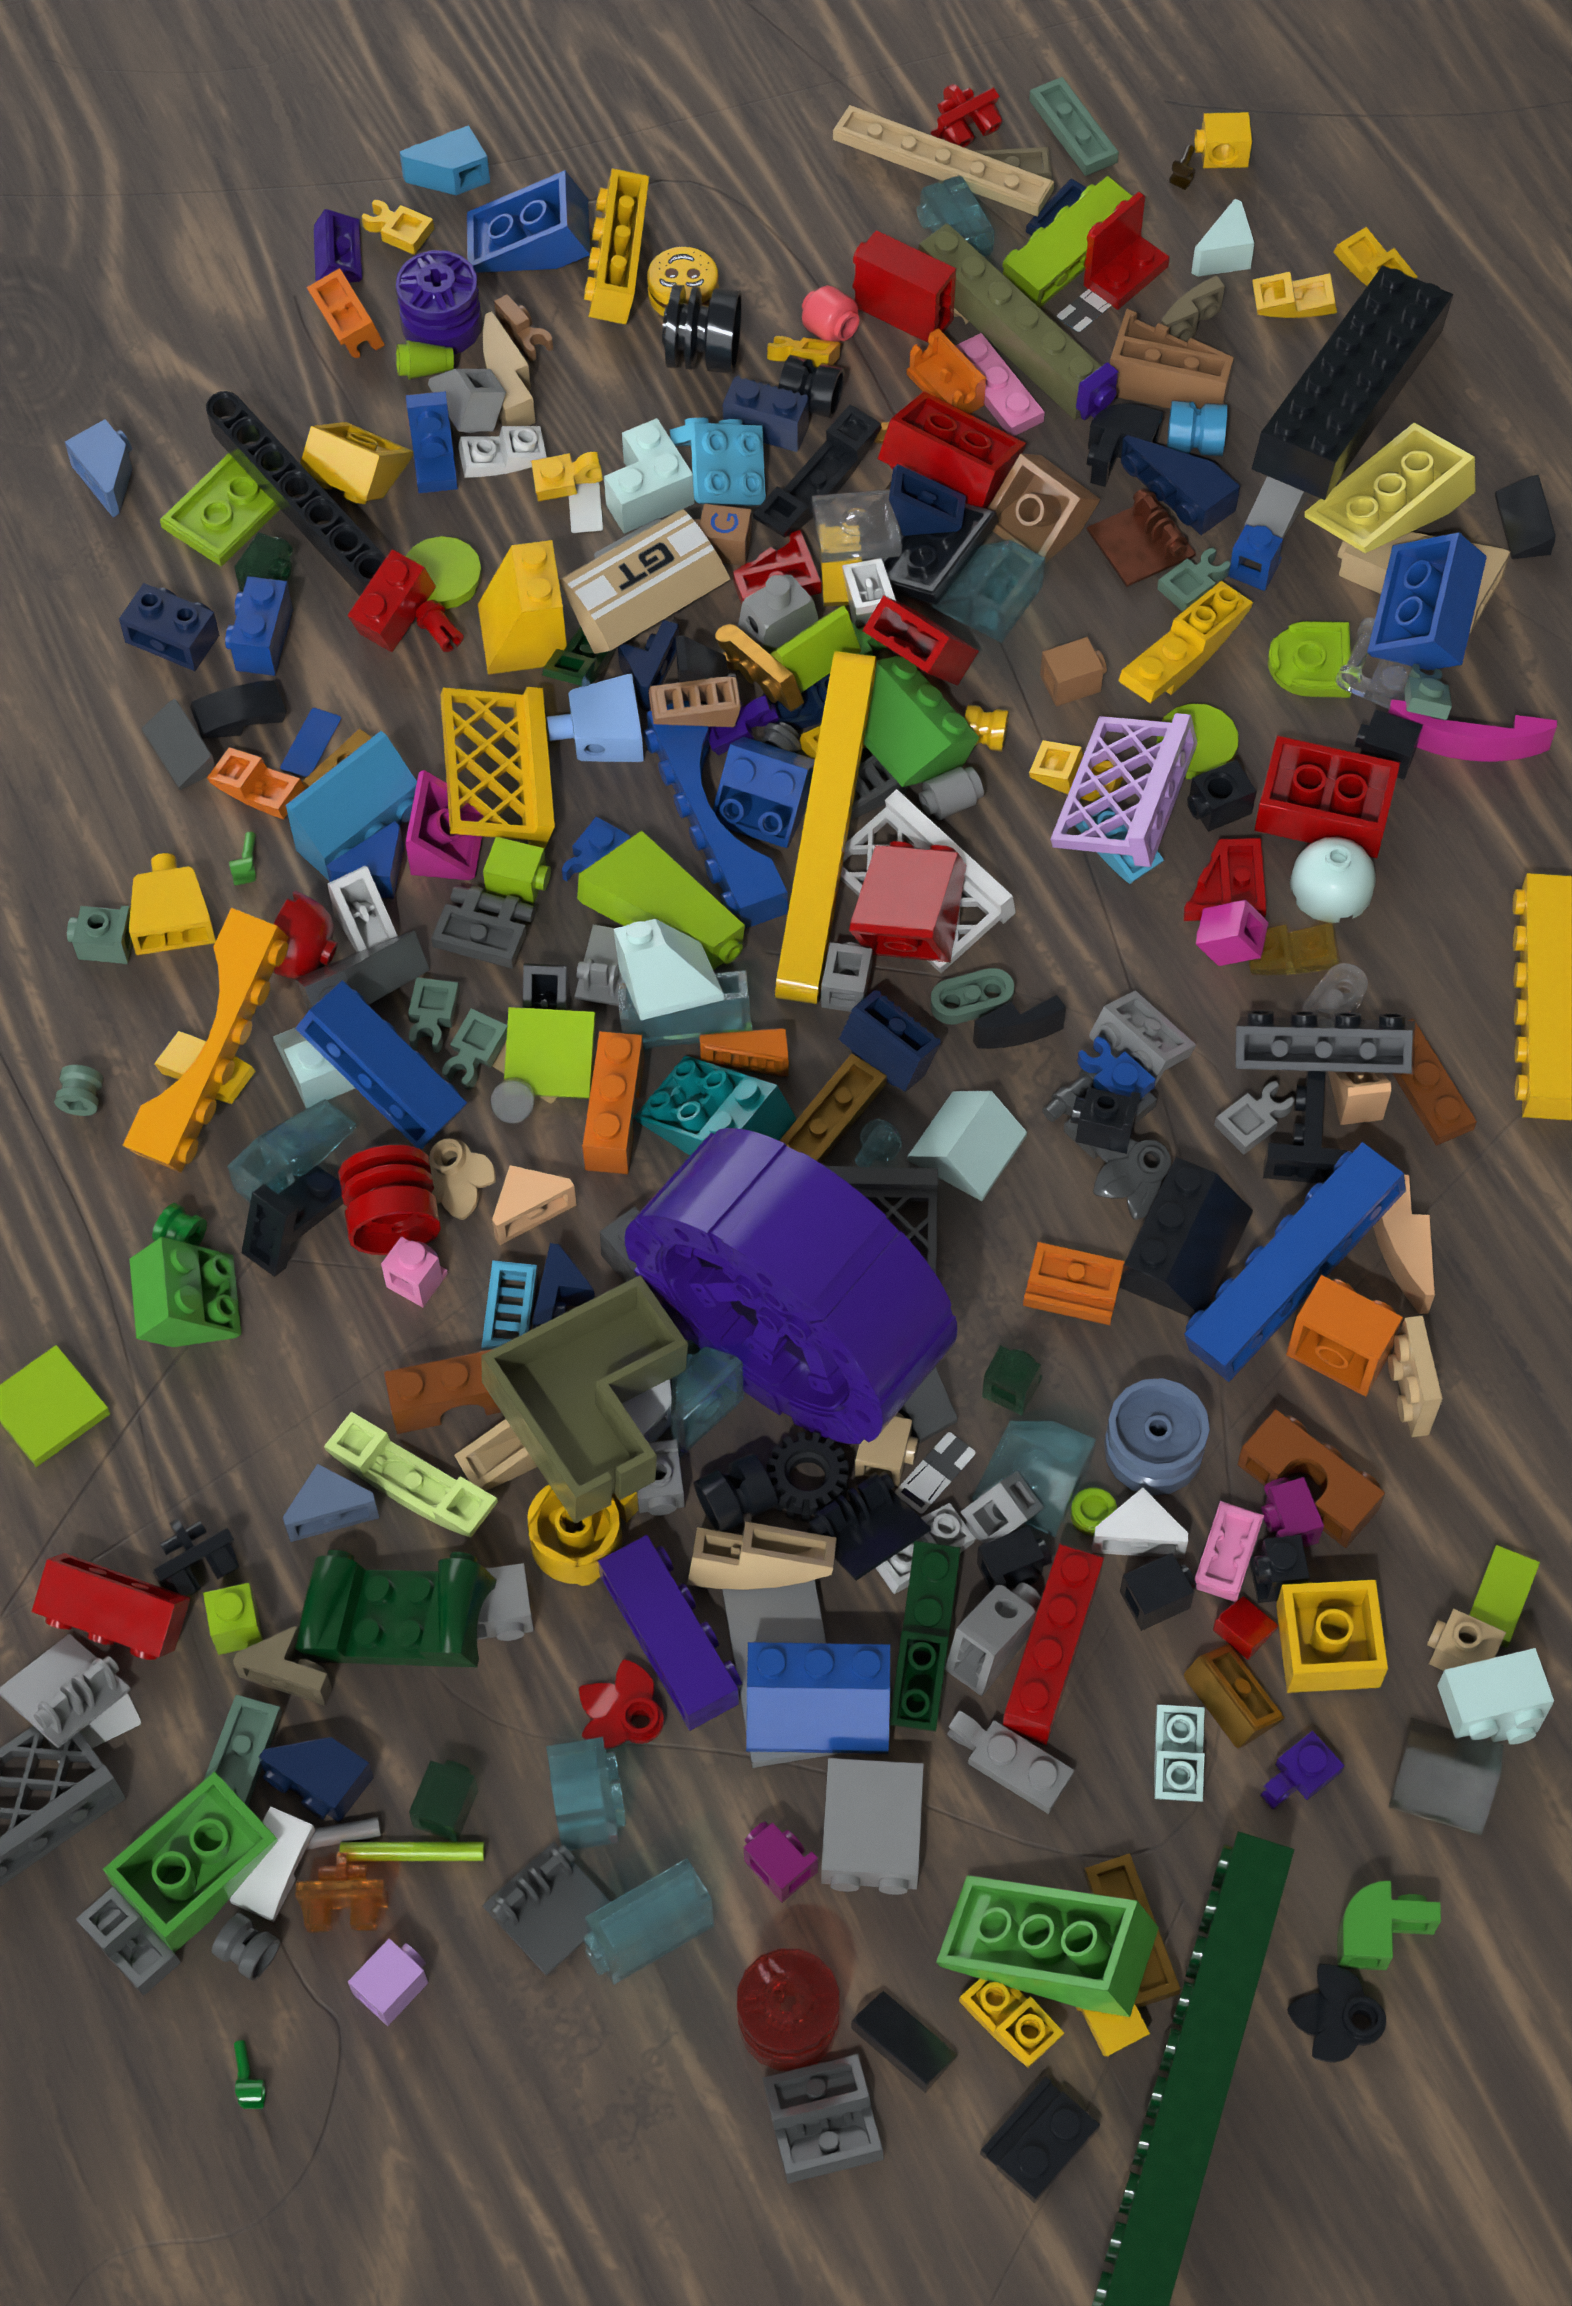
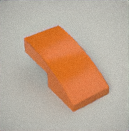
(251, 782)

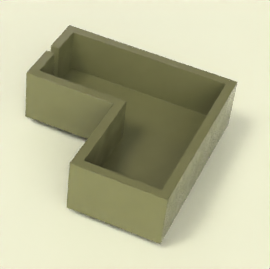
(567, 1392)

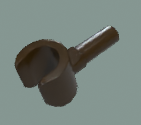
(1182, 173)

